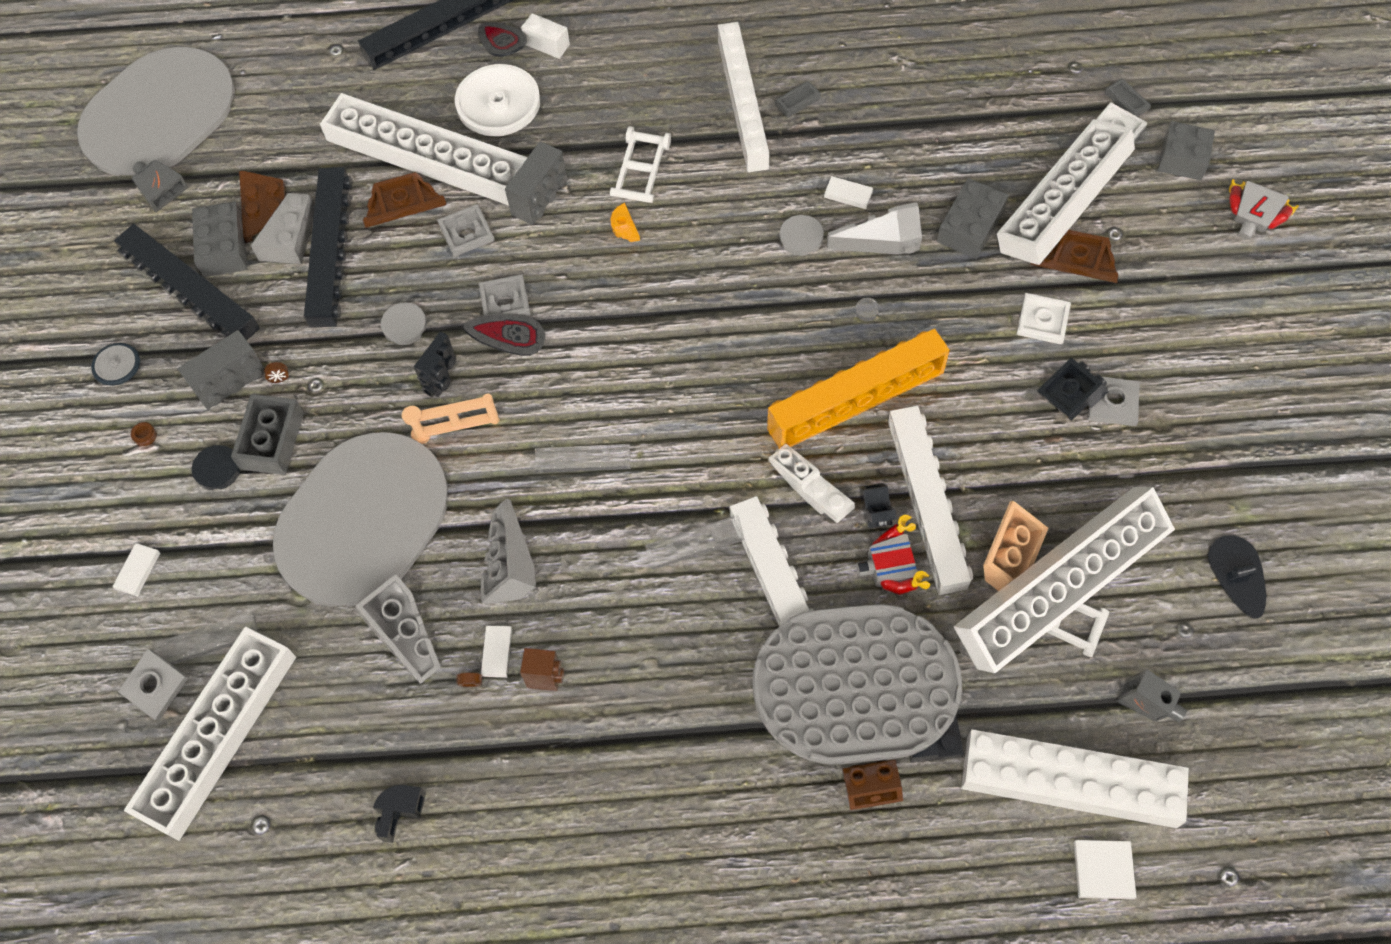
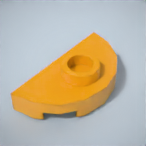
(623, 225)

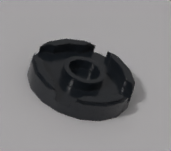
(215, 468)

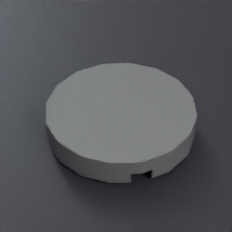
(801, 235)
(403, 323)

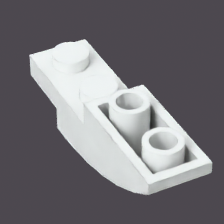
(810, 485)

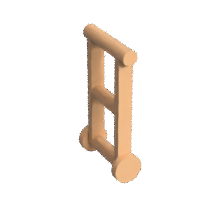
(413, 415)

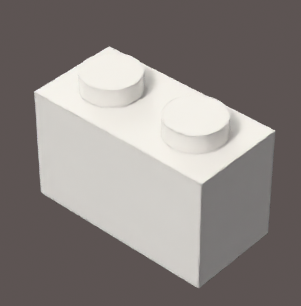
(546, 36)

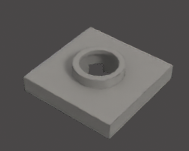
(466, 218)
(511, 287)
(1123, 413)
(169, 683)

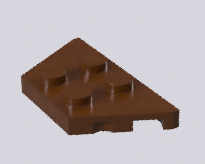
(400, 198)
(259, 201)
(1083, 255)

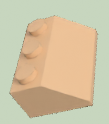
(1013, 546)

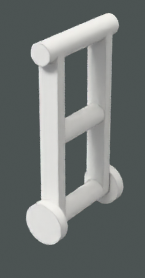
(631, 138)
(1090, 645)

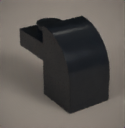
(876, 505)
(396, 803)

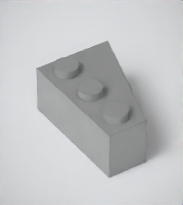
(287, 231)

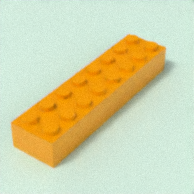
(857, 389)

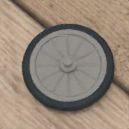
(115, 364)

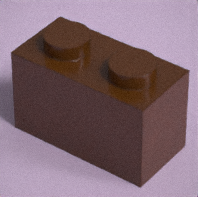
(541, 669)

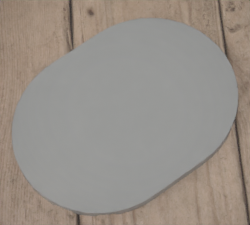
(156, 110)
(360, 518)
(856, 684)

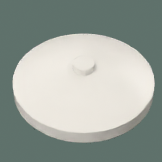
(497, 100)

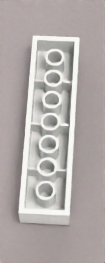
(1066, 191)
(210, 733)
(1076, 778)

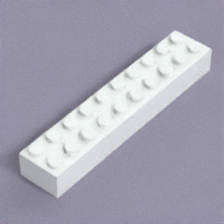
(421, 147)
(1063, 579)

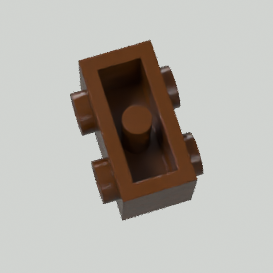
(872, 784)

